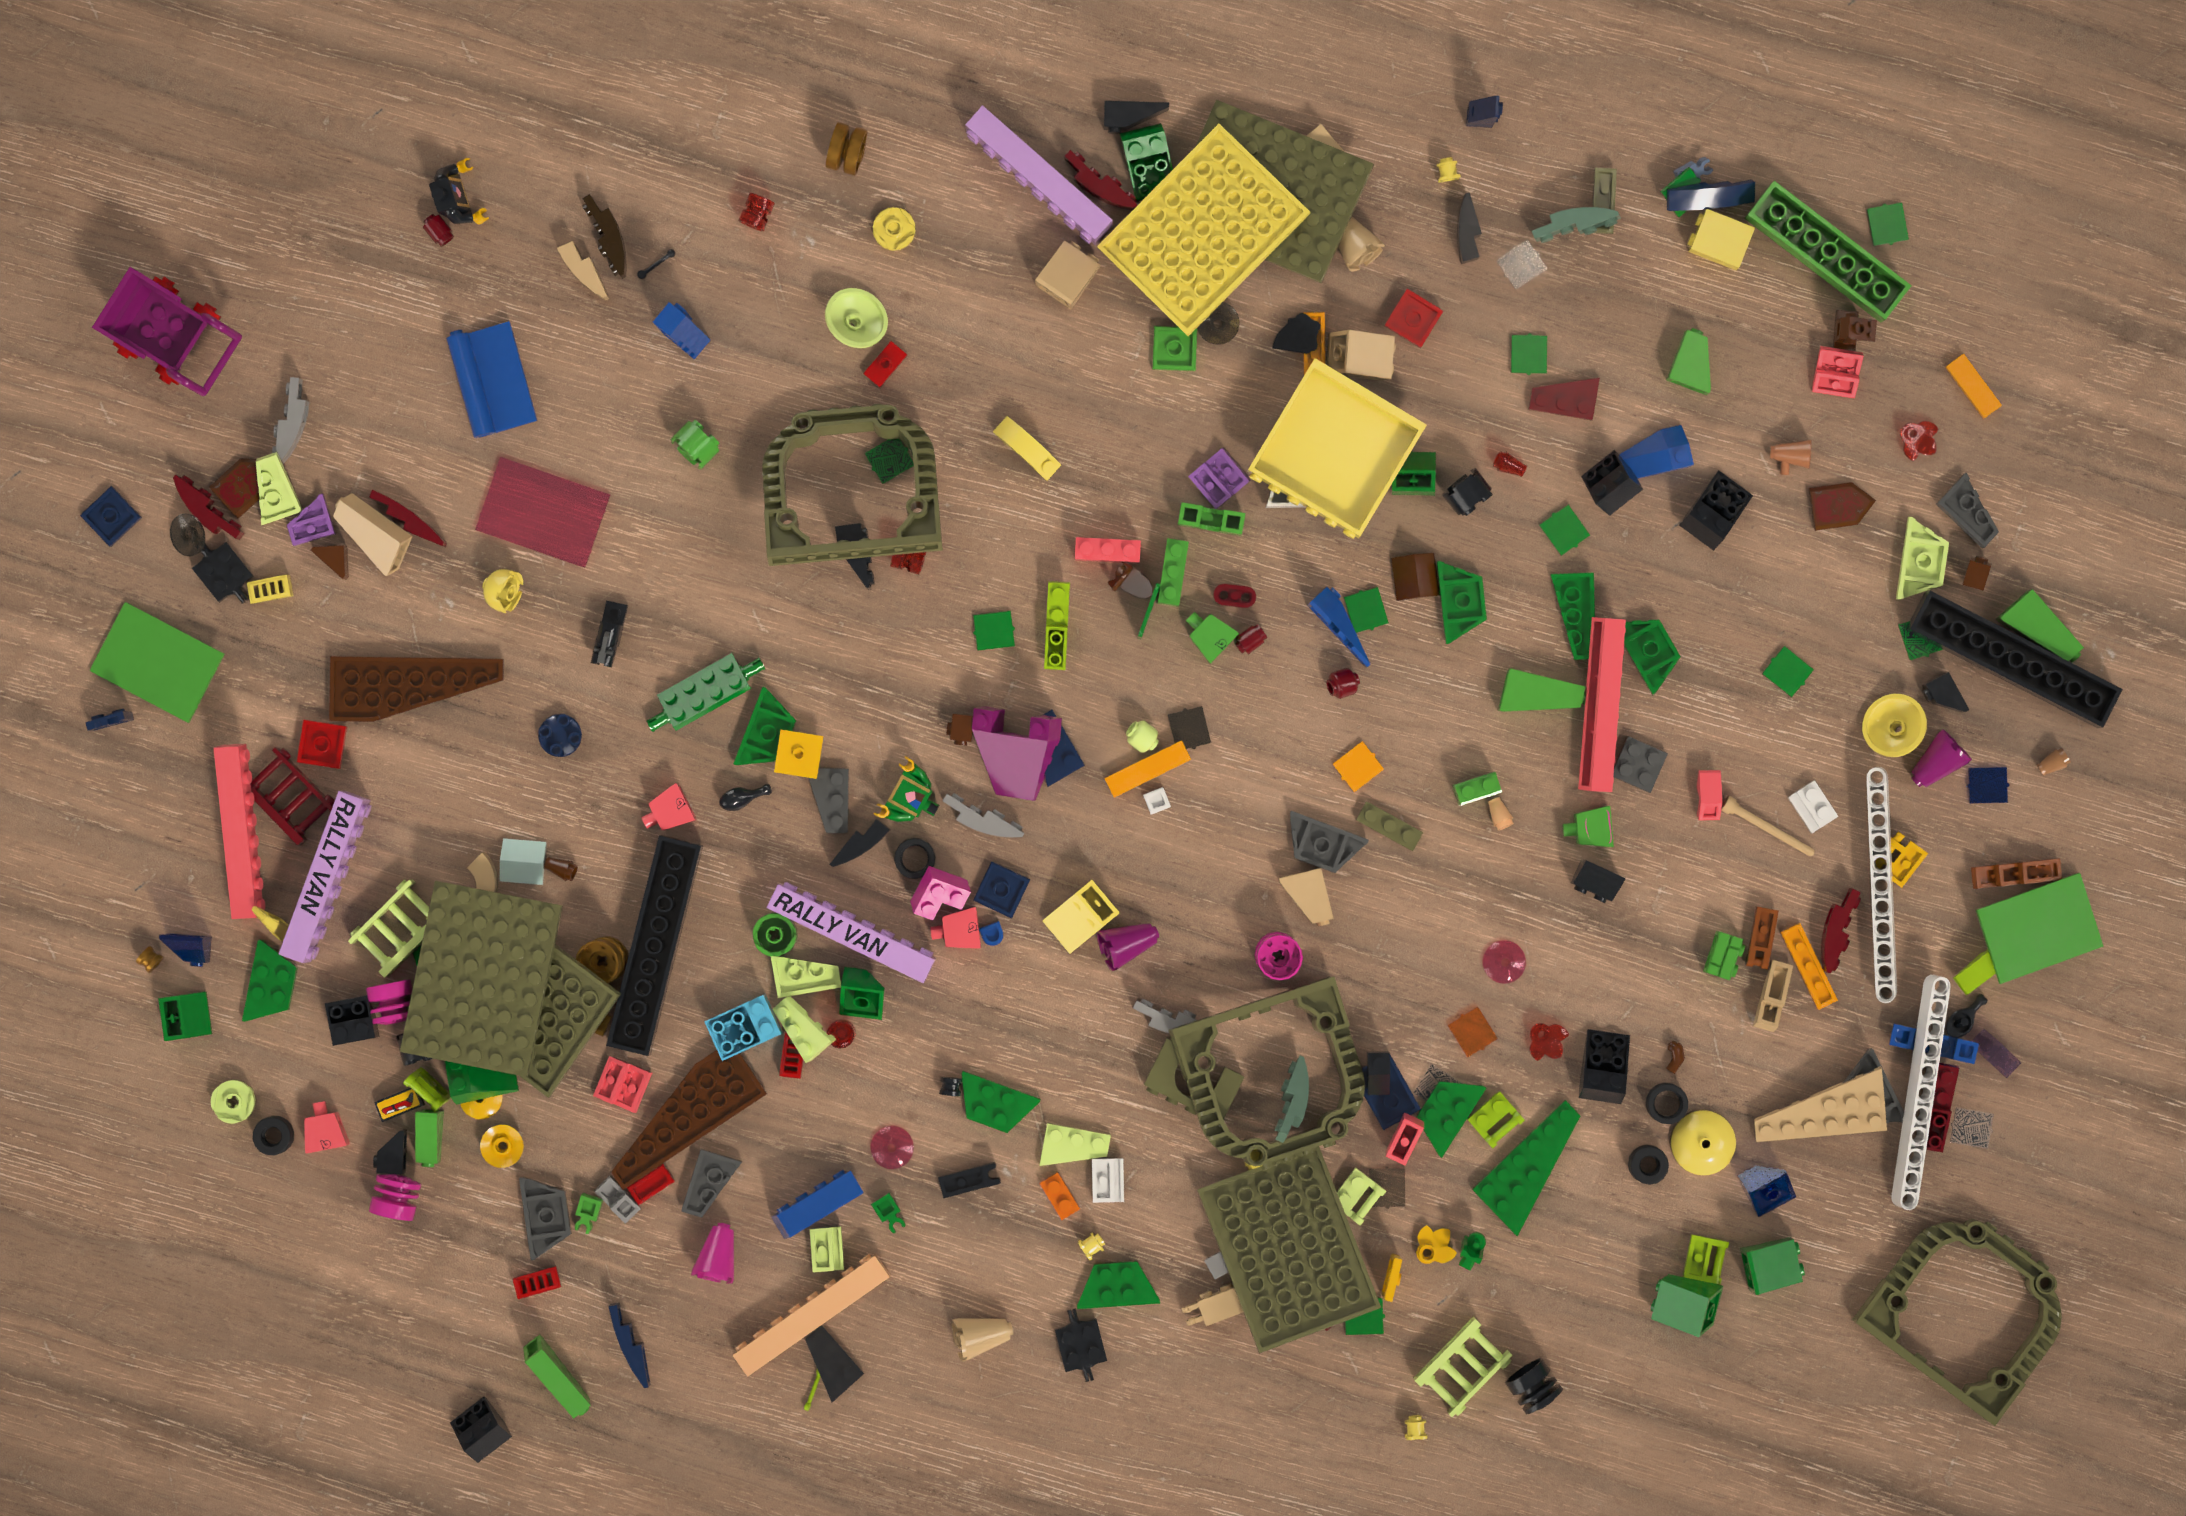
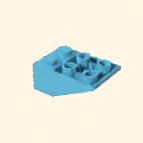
(743, 1027)

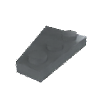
(1967, 511)
(832, 798)
(708, 1179)

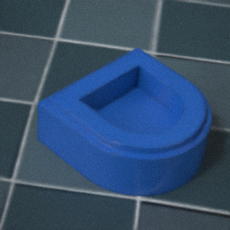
(992, 933)

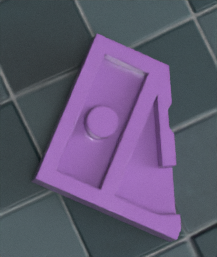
(312, 523)

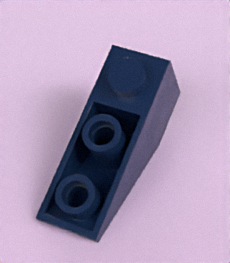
(1484, 112)

